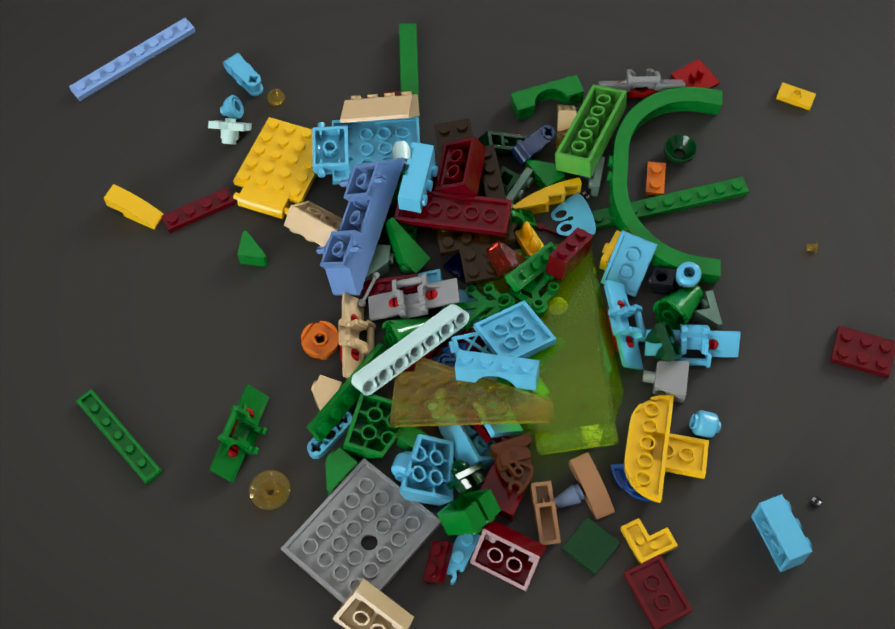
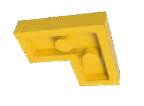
(646, 546)

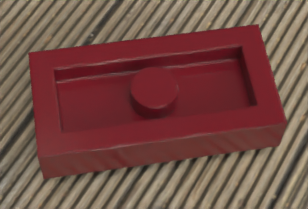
(438, 562)

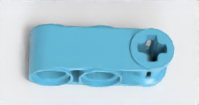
(244, 74)

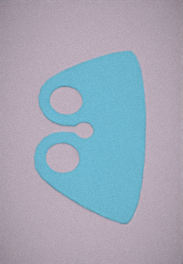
(580, 211)

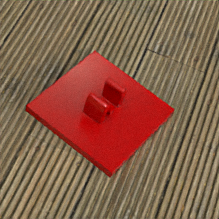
(696, 75)

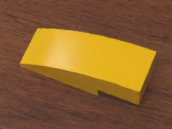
(133, 207)

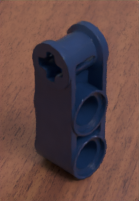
(533, 143)

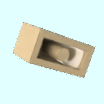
(565, 116)
(324, 389)

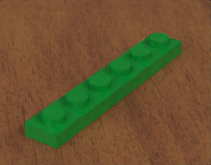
(340, 402)

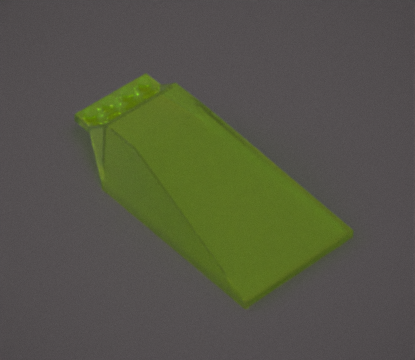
(577, 370)

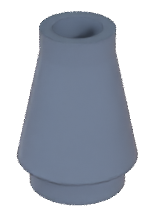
(570, 496)

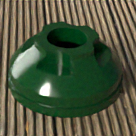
(681, 143)

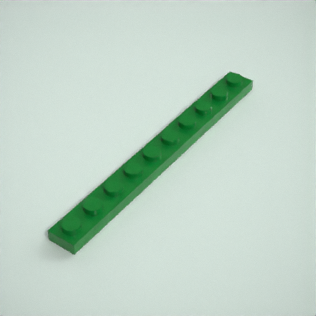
(676, 201)

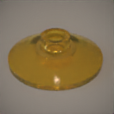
(268, 481)

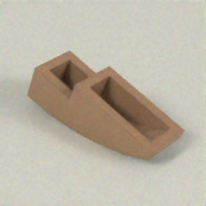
(591, 486)
(545, 512)

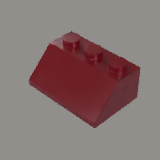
(461, 166)
(508, 554)

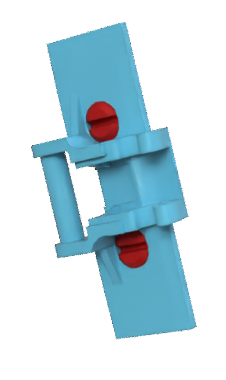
(624, 336)
(703, 339)

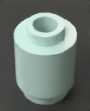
(401, 150)

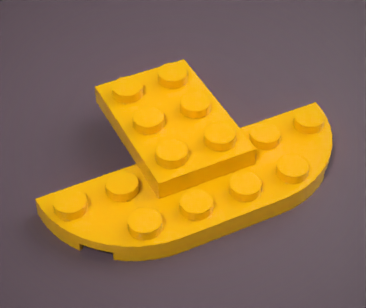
(655, 450)

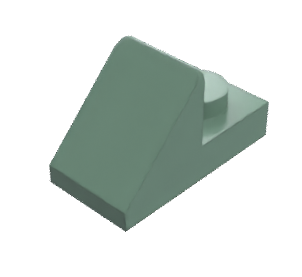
(594, 181)
(709, 313)

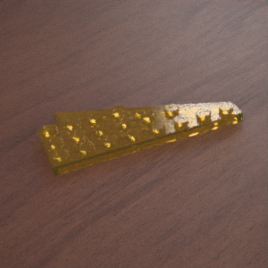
(437, 399)

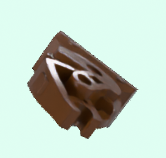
(514, 459)

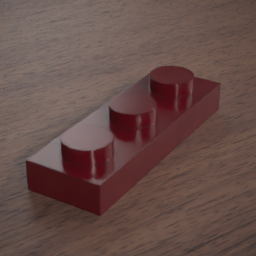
(385, 285)

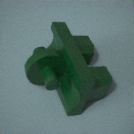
(463, 474)

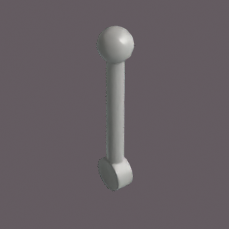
(376, 275)

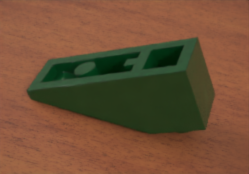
(502, 142)

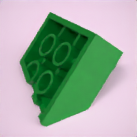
(370, 428)

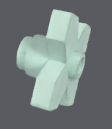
(229, 129)

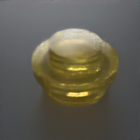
(276, 97)

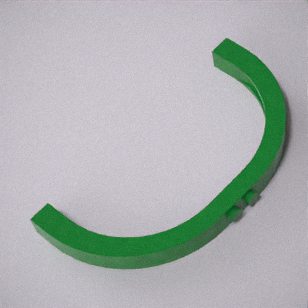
(666, 101)

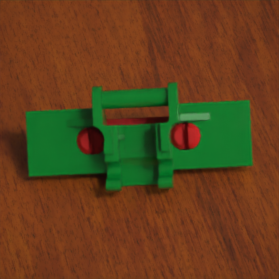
(240, 433)

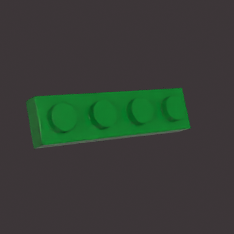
(530, 268)

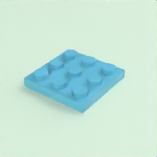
(515, 332)

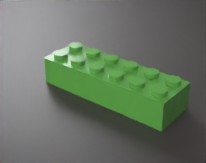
(591, 131)

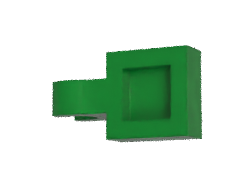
(521, 215)

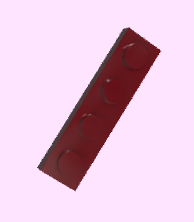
(198, 209)

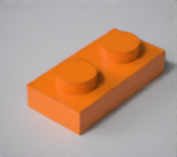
(655, 179)

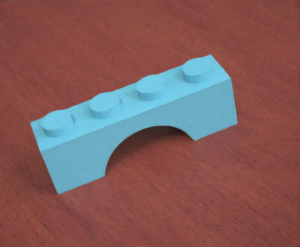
(519, 371)

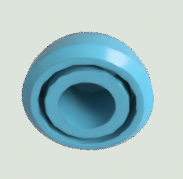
(232, 107)

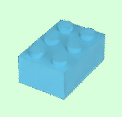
(782, 533)

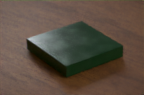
(591, 546)

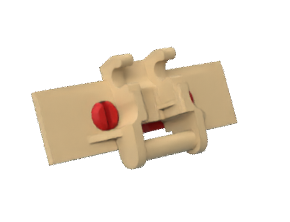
(349, 327)

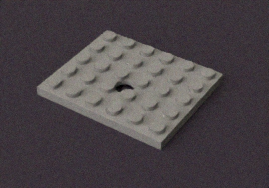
(360, 507)

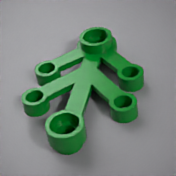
(501, 302)
(537, 304)

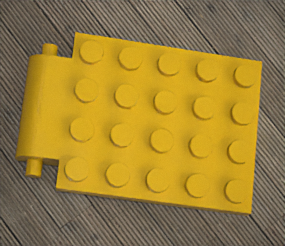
(276, 169)

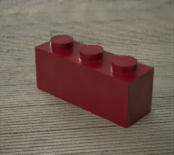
(569, 253)

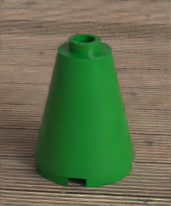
(678, 306)
(400, 328)

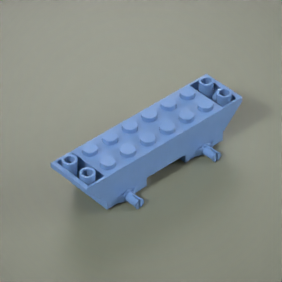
(354, 244)

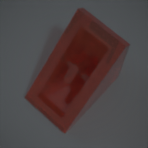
(503, 258)

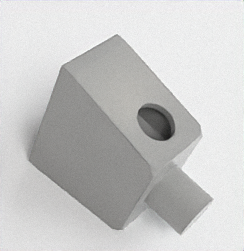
(669, 379)

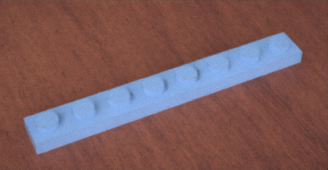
(132, 59)

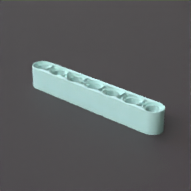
(410, 349)

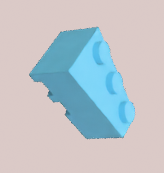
(418, 179)

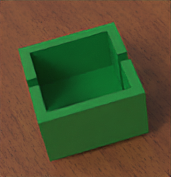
(470, 513)

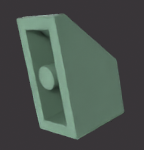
(380, 261)

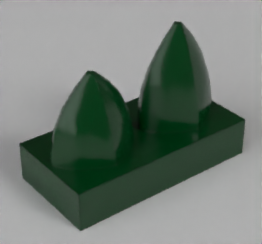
(664, 334)

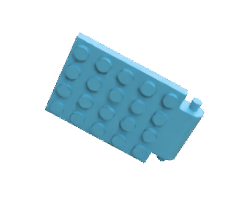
(352, 143)

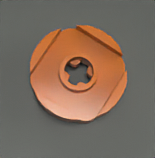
(317, 330)

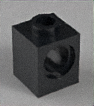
(667, 286)

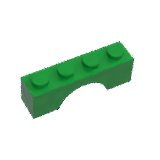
(565, 90)

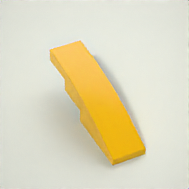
(554, 194)

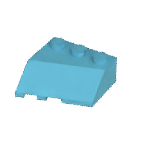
(429, 471)

